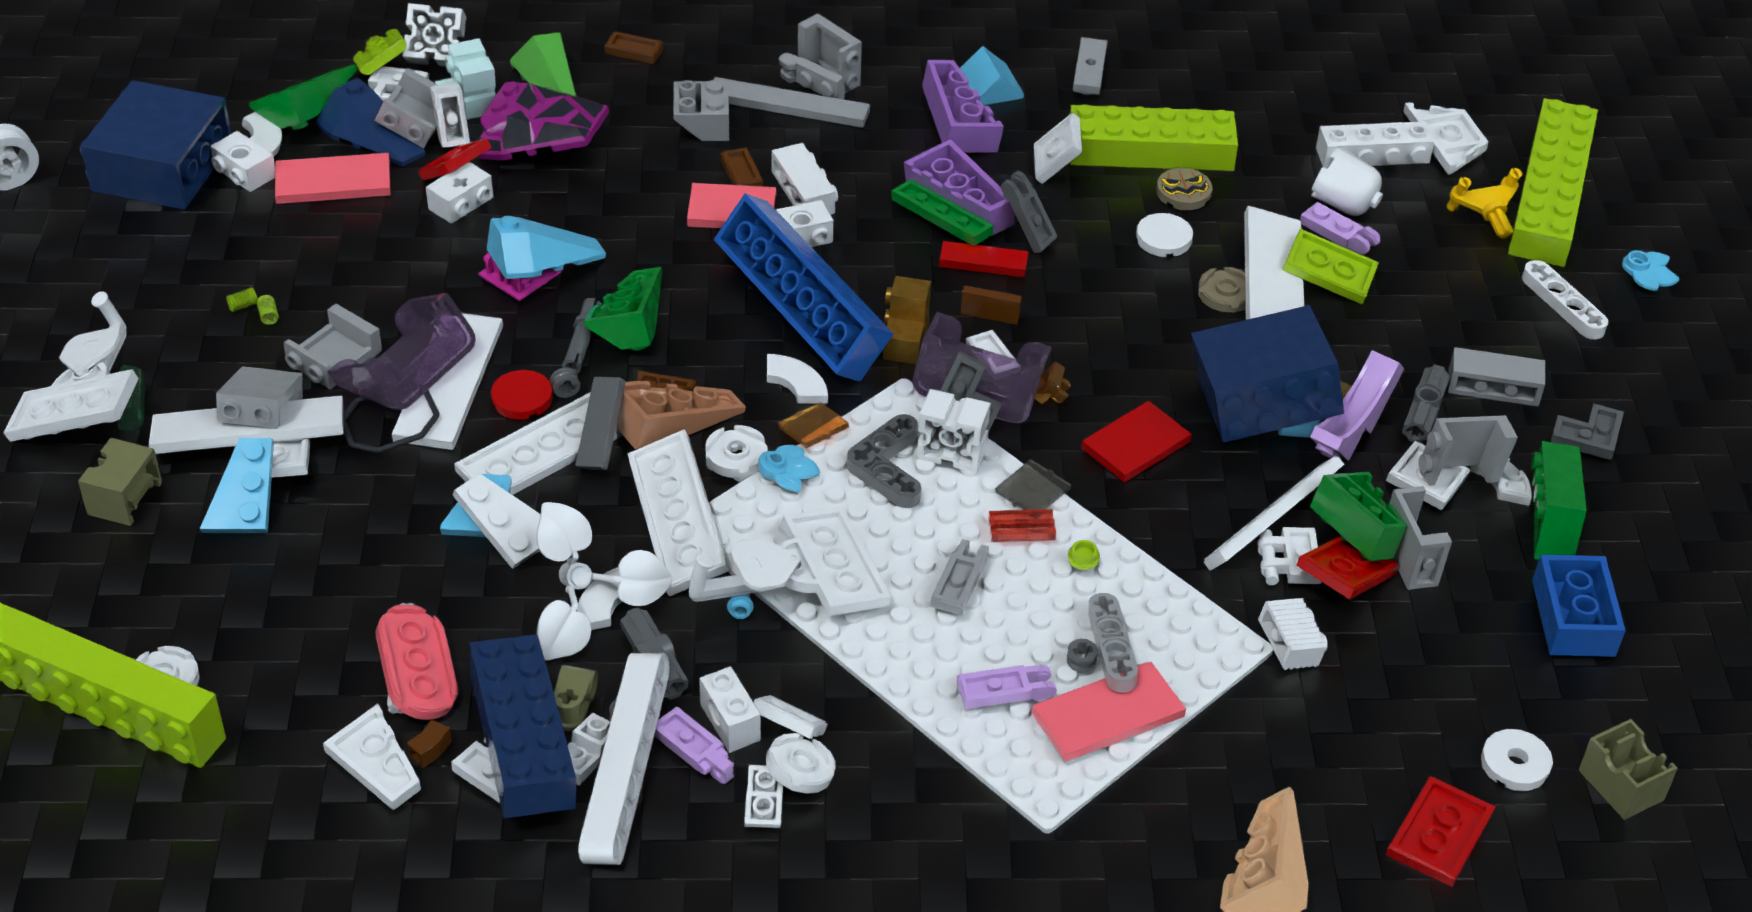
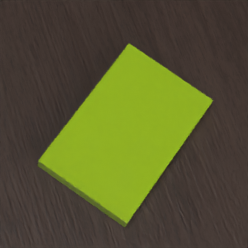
(1330, 266)

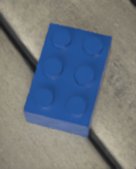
(1578, 605)

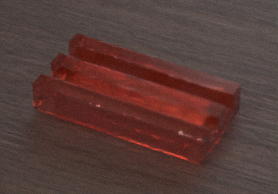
(1014, 525)

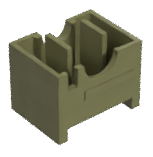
(119, 480)
(1626, 770)

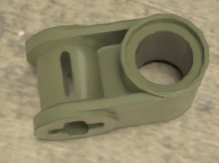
(574, 694)

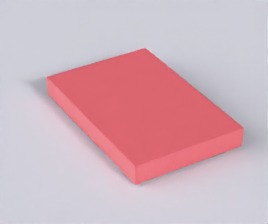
(713, 203)

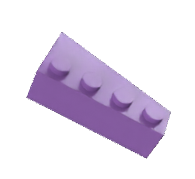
(959, 110)
(961, 181)

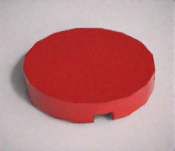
(521, 394)

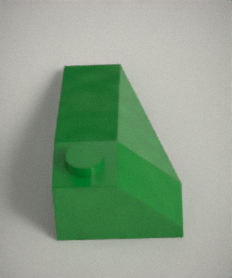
(303, 100)
(630, 313)

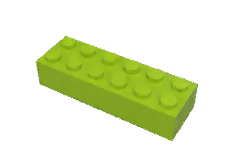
(1156, 137)

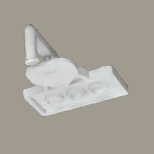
(85, 391)
(818, 558)

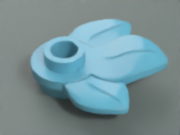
(1649, 269)
(787, 467)

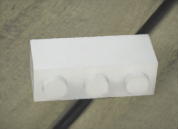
(802, 177)

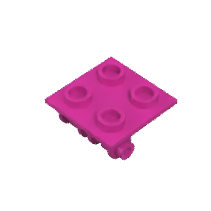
(517, 287)

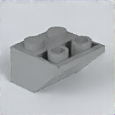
(703, 108)

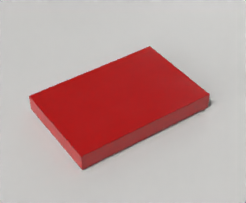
(1136, 441)
(1345, 569)
(1440, 831)

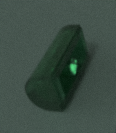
(134, 412)

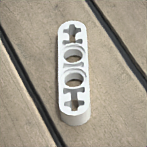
(1587, 321)

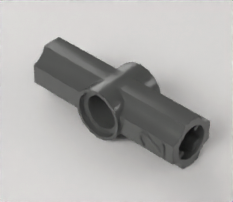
(1426, 403)
(647, 639)

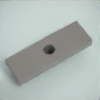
(1090, 66)

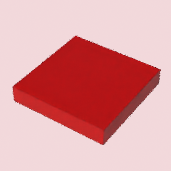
(454, 159)

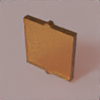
(813, 425)

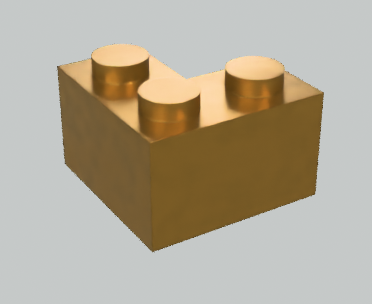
(906, 318)

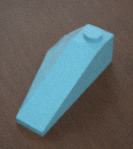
(528, 247)

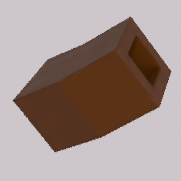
(429, 743)

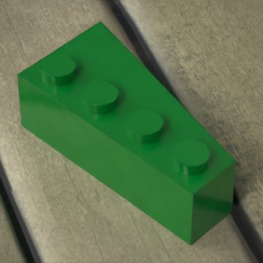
(1557, 499)

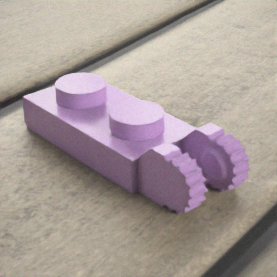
(1339, 229)
(1005, 686)

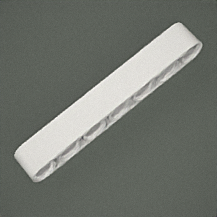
(624, 759)

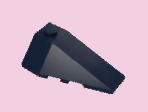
(351, 117)

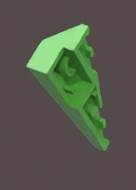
(544, 63)

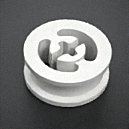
(16, 169)

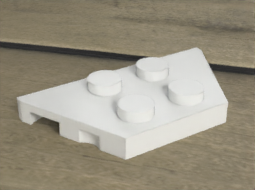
(1454, 135)

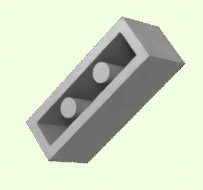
(1496, 376)

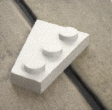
(501, 517)
(374, 758)

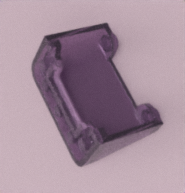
(430, 345)
(1004, 378)

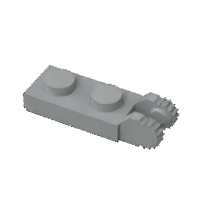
(811, 76)
(959, 579)

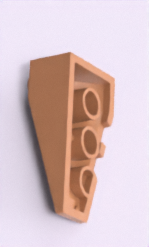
(659, 412)

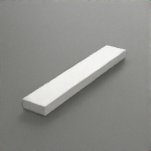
(1272, 513)

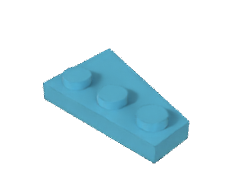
(244, 490)

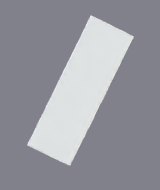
(1266, 250)
(453, 392)
(202, 431)
(534, 449)
(676, 508)

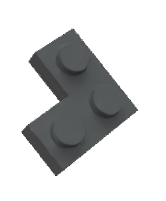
(963, 380)
(1595, 437)

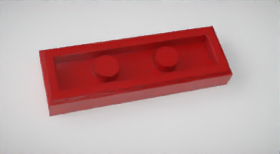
(983, 259)

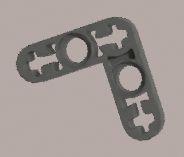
(878, 461)

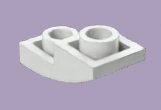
(588, 745)
(763, 799)

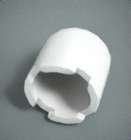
(1348, 184)

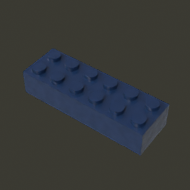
(522, 726)

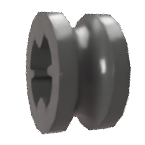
(570, 388)
(1078, 663)

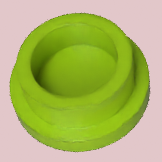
(1083, 555)

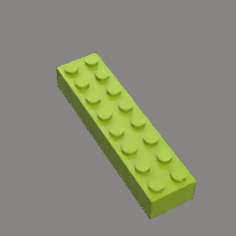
(1553, 183)
(109, 688)

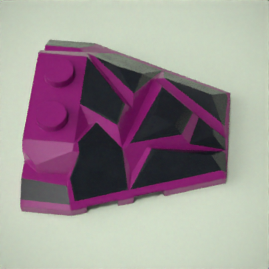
(538, 117)

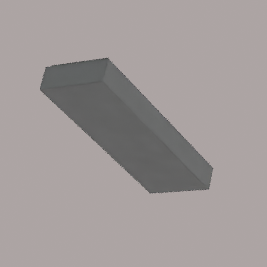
(600, 423)

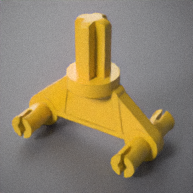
(1488, 201)

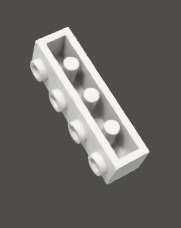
(1378, 143)

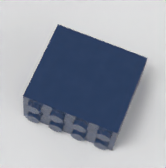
(155, 144)
(1267, 373)

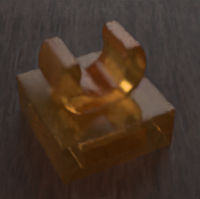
(1053, 384)

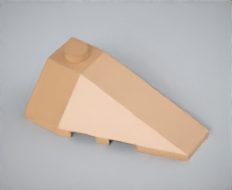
(1272, 865)

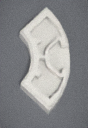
(263, 132)
(797, 377)
(1512, 484)
(600, 601)

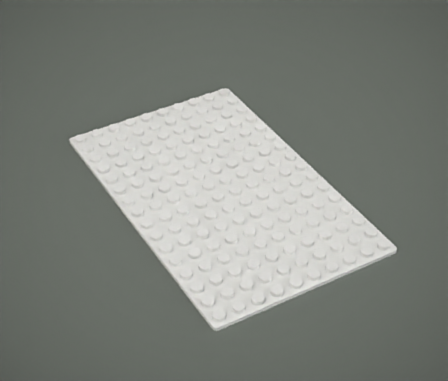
(1018, 614)

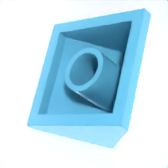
(991, 78)

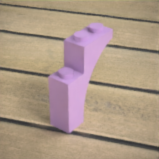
(1361, 405)

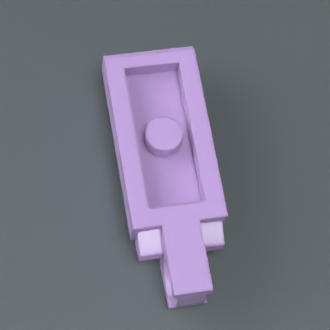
(694, 745)

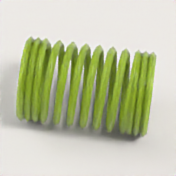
(251, 296)
(264, 310)

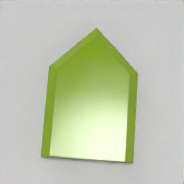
(379, 51)

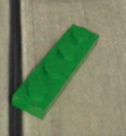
(942, 212)

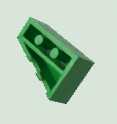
(1359, 514)

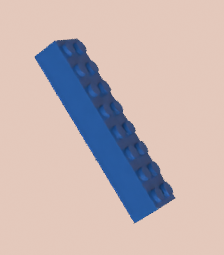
(803, 287)

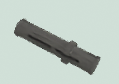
(580, 338)

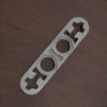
(1112, 641)

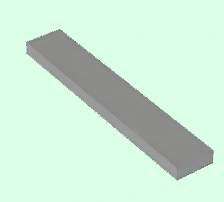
(797, 103)

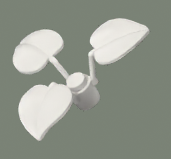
(562, 534)

